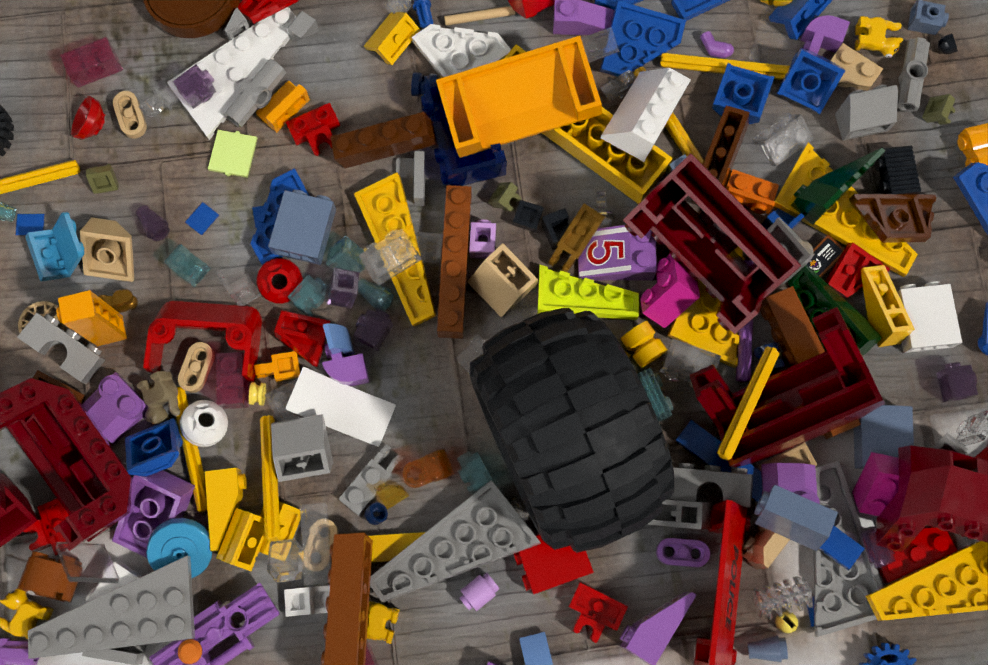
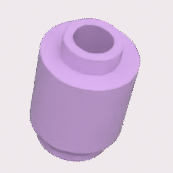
(479, 592)

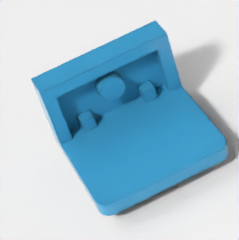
(56, 250)

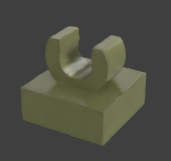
(939, 109)
(102, 179)
(503, 195)

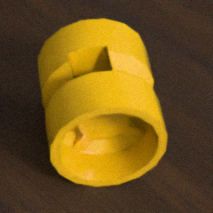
(643, 343)

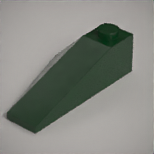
(826, 190)
(819, 297)

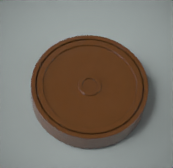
(191, 17)

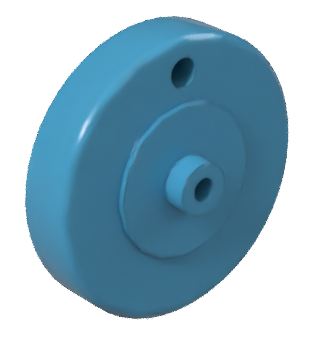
(179, 539)

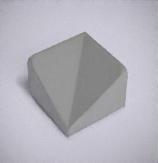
(236, 25)
(302, 26)

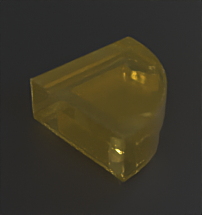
(391, 494)

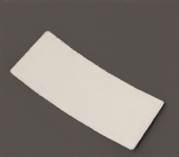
(342, 406)

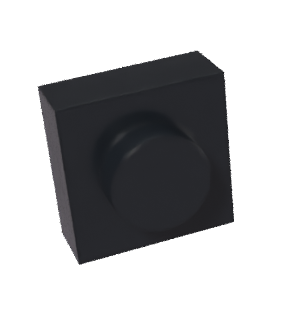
(528, 216)

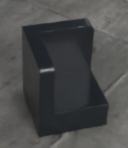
(555, 226)

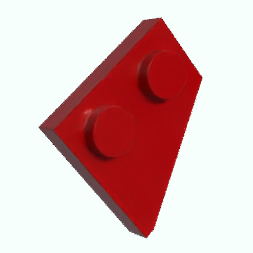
(260, 9)
(846, 274)
(302, 335)

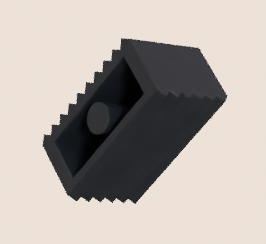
(898, 171)

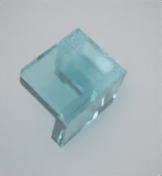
(345, 256)

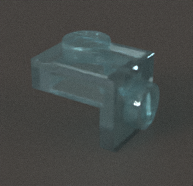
(187, 265)

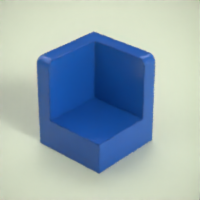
(787, 218)

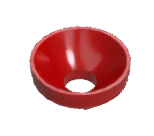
(88, 119)
(274, 267)

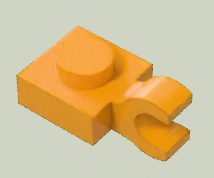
(283, 367)

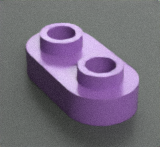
(682, 552)

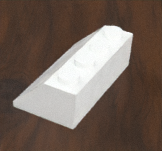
(645, 111)

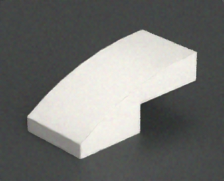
(306, 600)

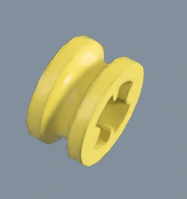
(257, 393)

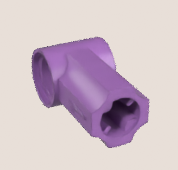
(15, 652)

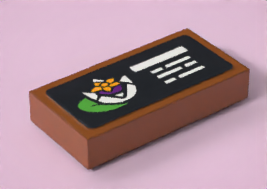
(826, 254)

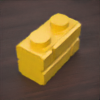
(242, 540)

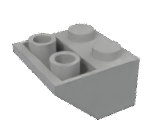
(868, 112)
(301, 448)

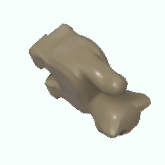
(157, 394)

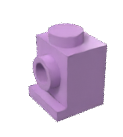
(481, 229)

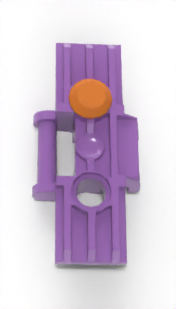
(216, 625)

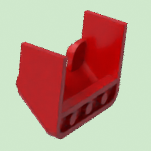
(240, 322)

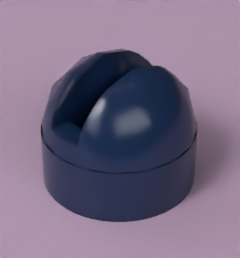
(381, 510)

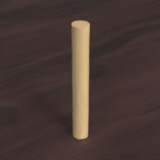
(479, 15)

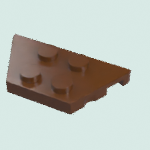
(897, 215)

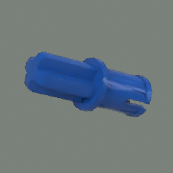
(423, 11)

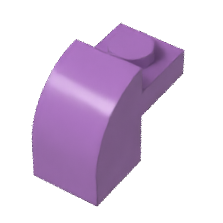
(825, 33)
(346, 370)

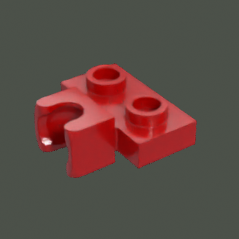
(314, 127)
(51, 515)
(596, 611)

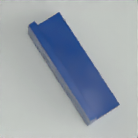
(798, 15)

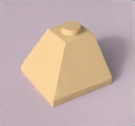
(107, 250)

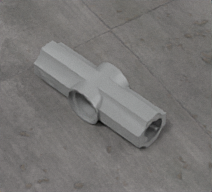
(910, 86)
(255, 93)

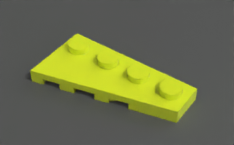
(561, 290)

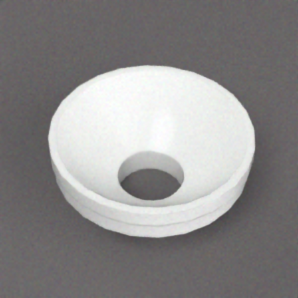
(196, 433)

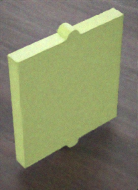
(232, 153)

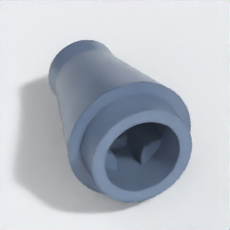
(768, 649)

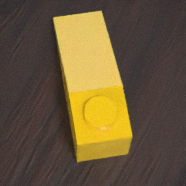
(885, 307)
(223, 495)

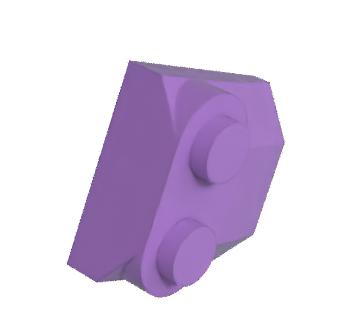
(115, 407)
(794, 477)

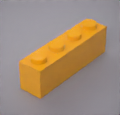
(91, 318)

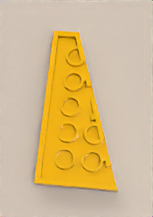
(701, 329)

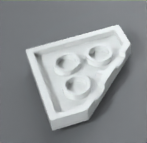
(459, 48)

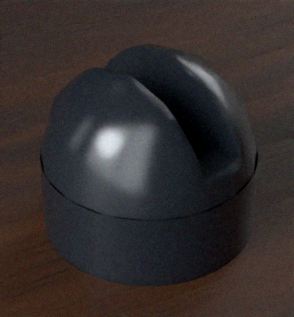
(947, 44)

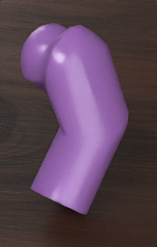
(716, 48)

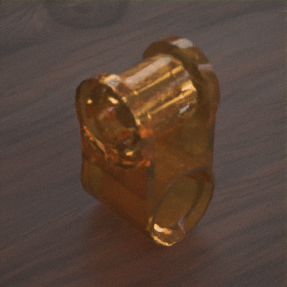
(433, 468)

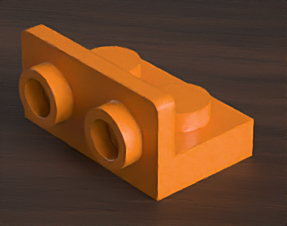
(752, 191)

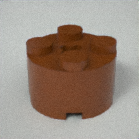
(46, 578)

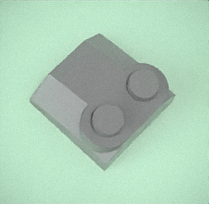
(798, 248)

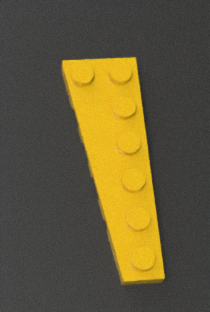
(387, 210)

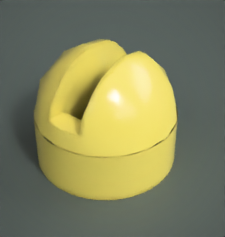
(783, 626)

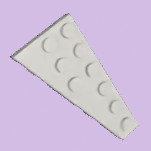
(234, 63)

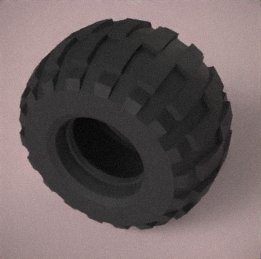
(574, 428)

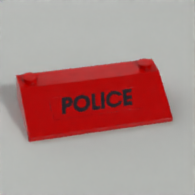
(732, 522)

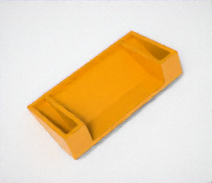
(519, 96)

